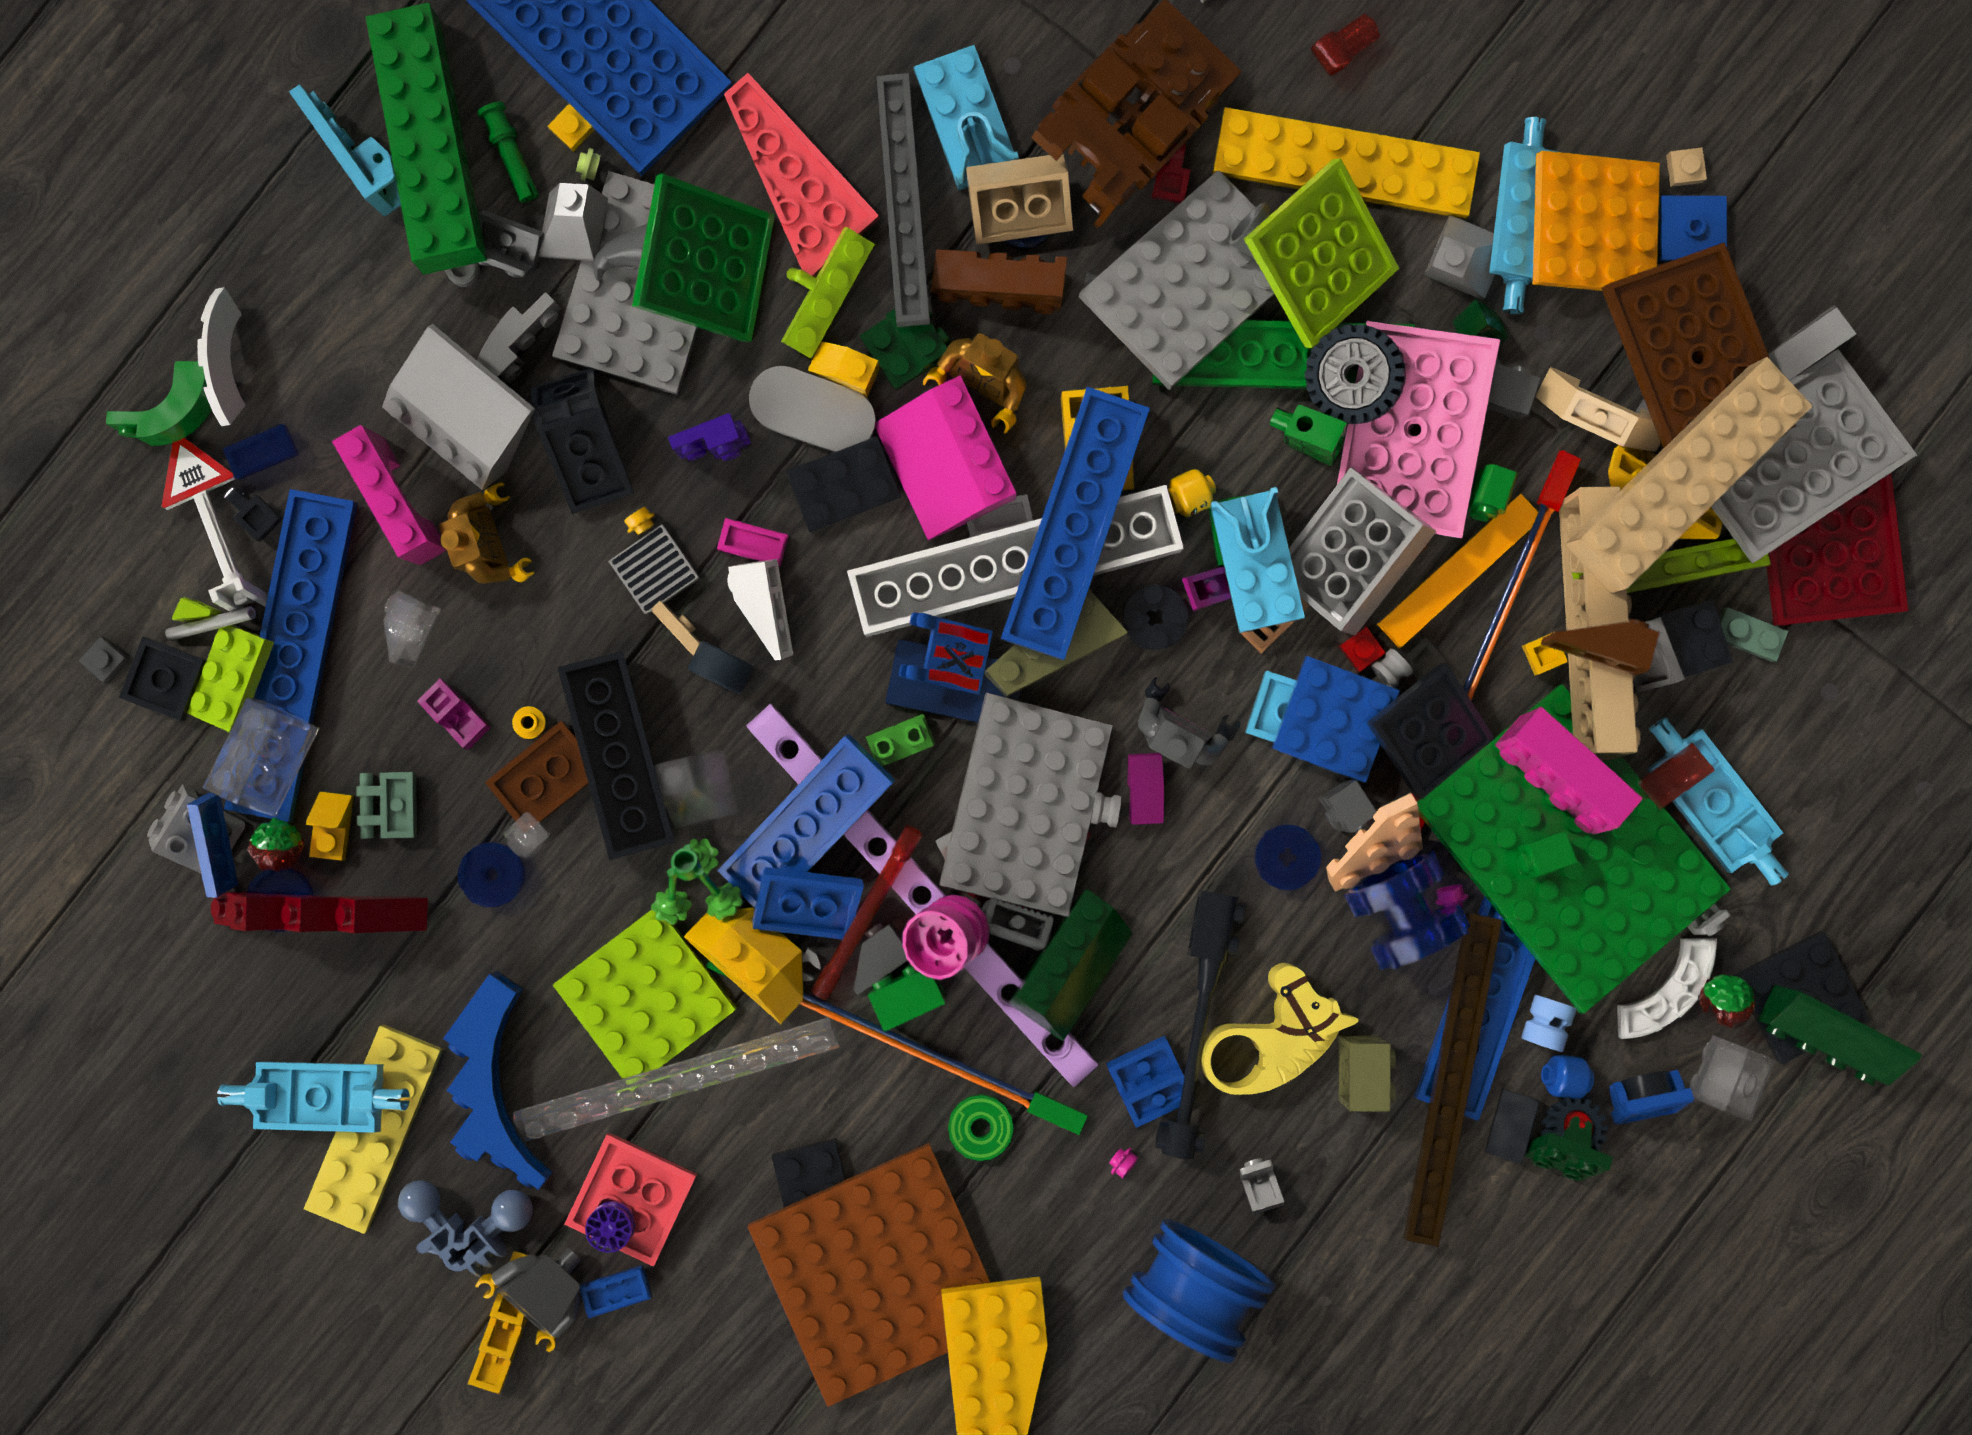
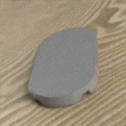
(811, 408)

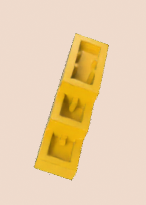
(498, 1344)

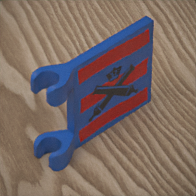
(953, 656)

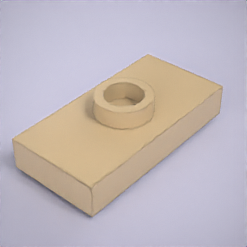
(680, 627)

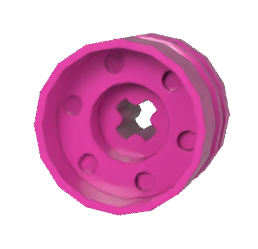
(932, 944)

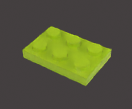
(229, 676)

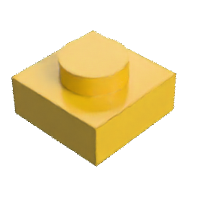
(570, 127)
(1542, 657)

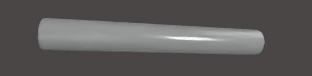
(210, 623)

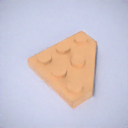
(1389, 839)

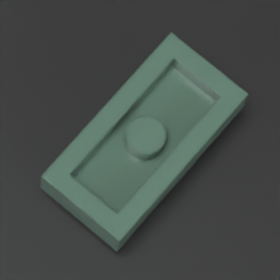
(1752, 634)

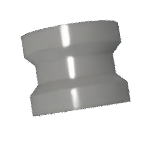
(1392, 668)
(1106, 809)

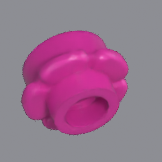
(1451, 895)
(1123, 1162)

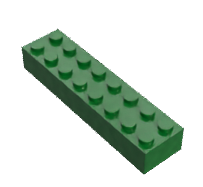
(425, 139)

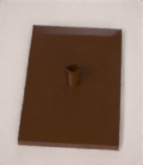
(1685, 334)

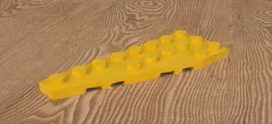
(995, 1354)

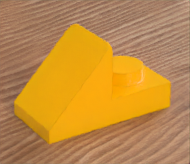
(331, 825)

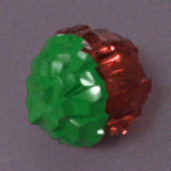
(276, 845)
(1730, 999)

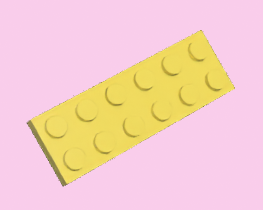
(363, 1162)

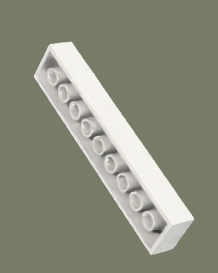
(992, 564)

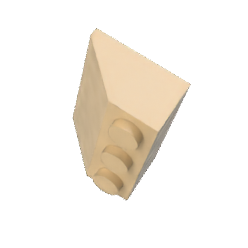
(1019, 198)

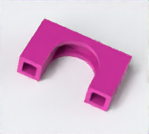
(370, 465)

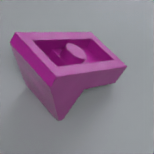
(1207, 588)

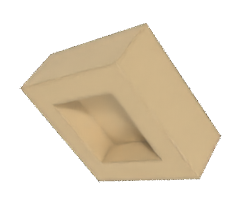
(1686, 167)

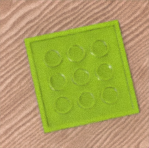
(1322, 253)
(644, 996)

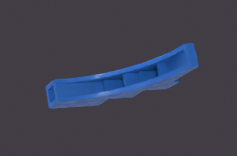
(489, 1128)

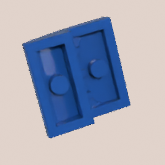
(1148, 1080)

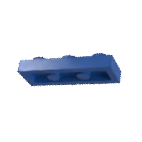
(212, 845)

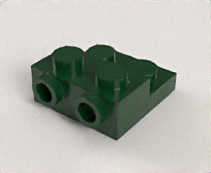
(904, 350)

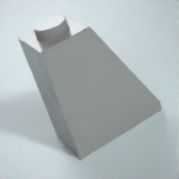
(1811, 342)

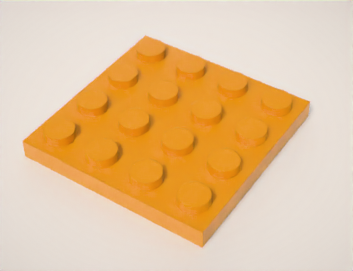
(1593, 219)

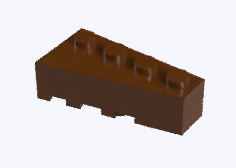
(999, 280)

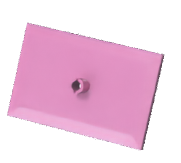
(1449, 398)

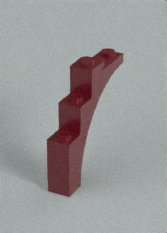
(320, 913)

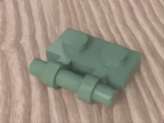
(397, 805)

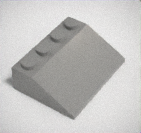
(458, 408)
(1355, 551)

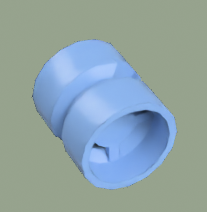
(1548, 1023)

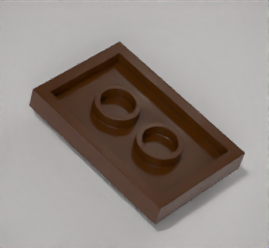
(541, 775)

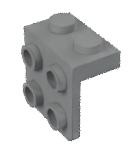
(173, 834)

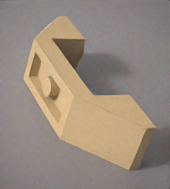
(1596, 414)

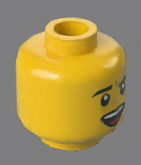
(1191, 492)

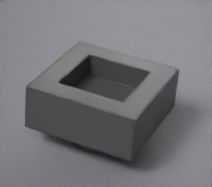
(104, 659)

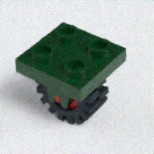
(1571, 1140)

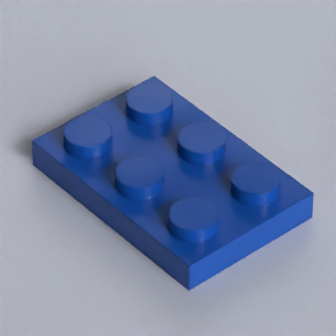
(806, 903)

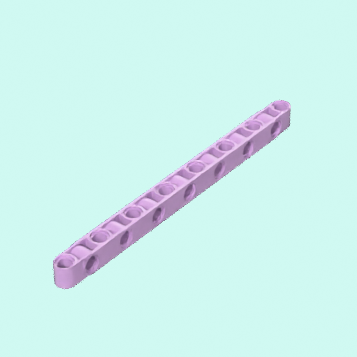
(988, 967)

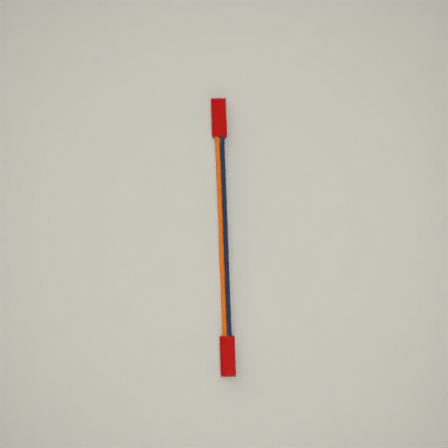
(1551, 498)

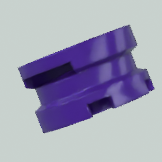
(610, 1226)

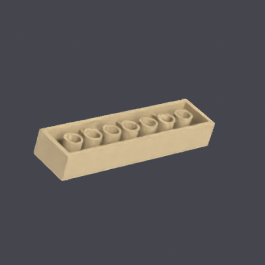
(1688, 475)
(1600, 695)

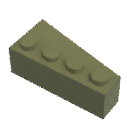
(1024, 666)

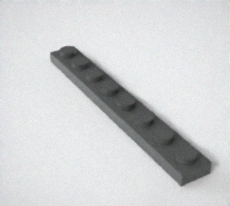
(903, 200)

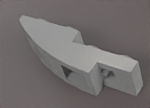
(514, 334)

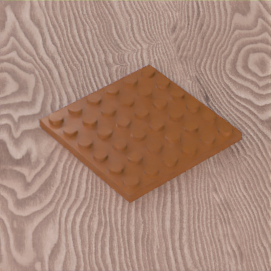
(868, 1270)

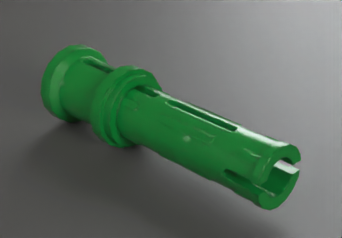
(504, 137)

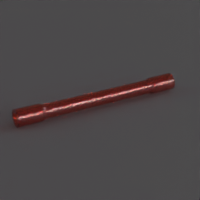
(900, 855)

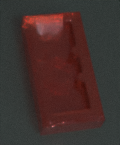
(1676, 776)

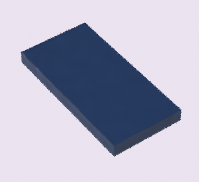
(932, 697)

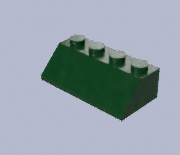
(1072, 965)
(1836, 1036)

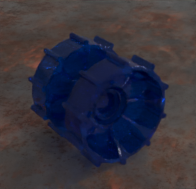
(1414, 926)

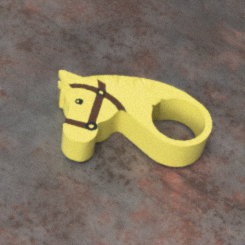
(1295, 1040)

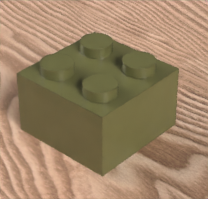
(1365, 1073)

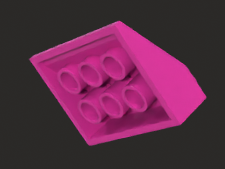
(945, 458)

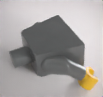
(540, 1291)

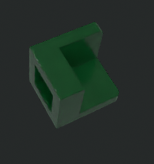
(1480, 321)

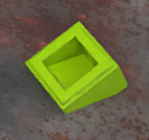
(193, 610)

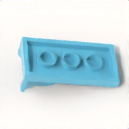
(964, 112)
(366, 165)
(1257, 561)

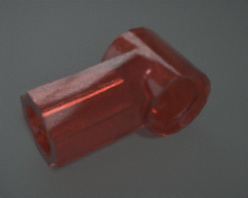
(1338, 48)

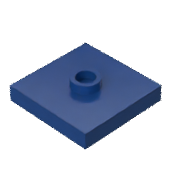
(1690, 225)

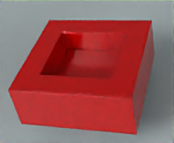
(1362, 649)

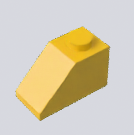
(845, 367)

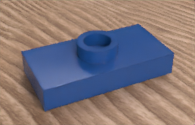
(615, 1291)

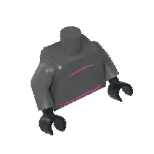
(1179, 737)

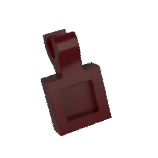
(1172, 180)

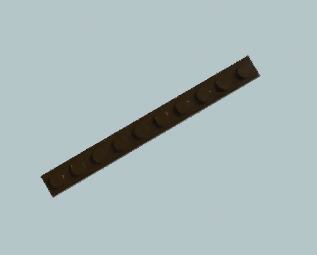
(1452, 1080)

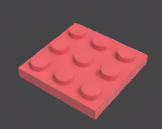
(643, 1182)

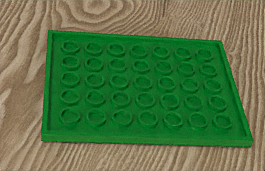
(1592, 917)

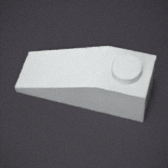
(761, 599)

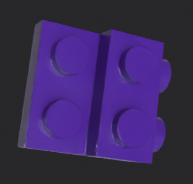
(720, 436)

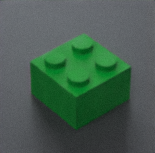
(905, 997)

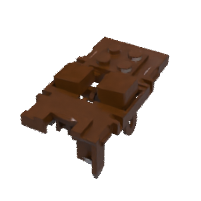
(1173, 70)

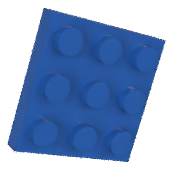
(1330, 717)

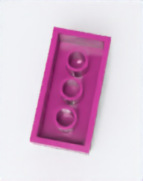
(1567, 772)

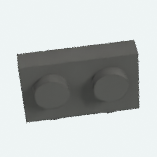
(509, 244)

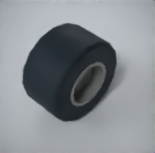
(720, 667)

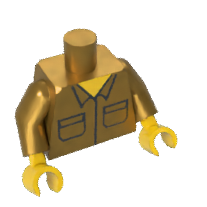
(988, 370)
(474, 540)

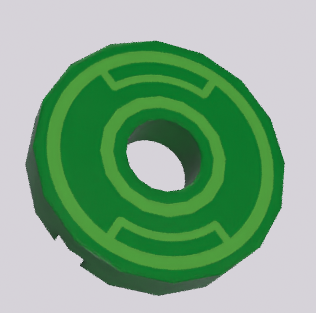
(973, 1145)

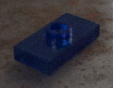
(260, 451)

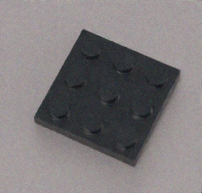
(1430, 730)
(1808, 968)

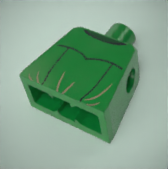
(1324, 434)

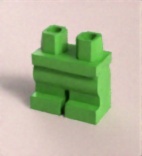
(901, 740)

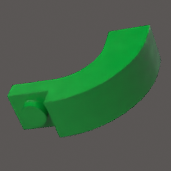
(175, 417)

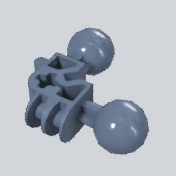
(509, 1212)

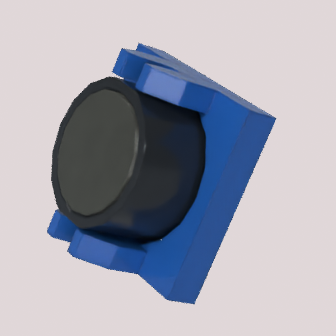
(1649, 1096)

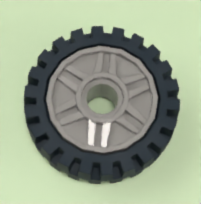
(1351, 347)

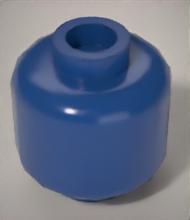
(1567, 1077)

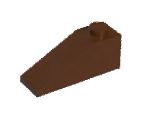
(1617, 645)

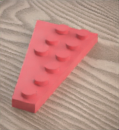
(800, 181)

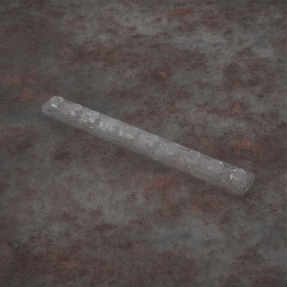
(676, 1079)

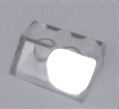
(261, 757)

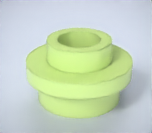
(588, 164)

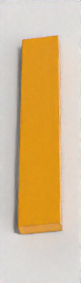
(1458, 571)

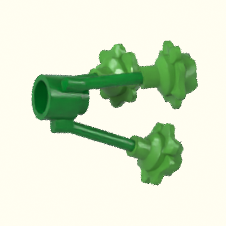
(688, 863)

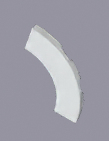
(214, 356)
(1675, 995)

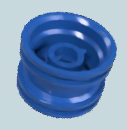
(1198, 1291)

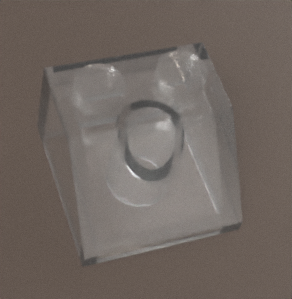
(1731, 1077)

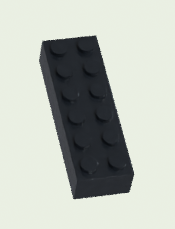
(615, 755)

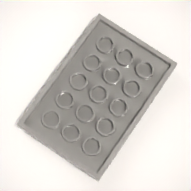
(1182, 283)
(602, 325)
(1817, 465)
(1026, 805)

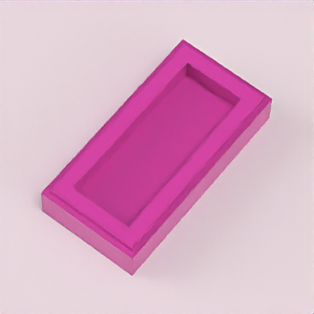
(752, 541)

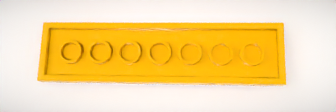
(1381, 166)

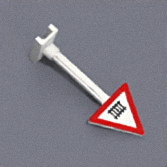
(190, 477)

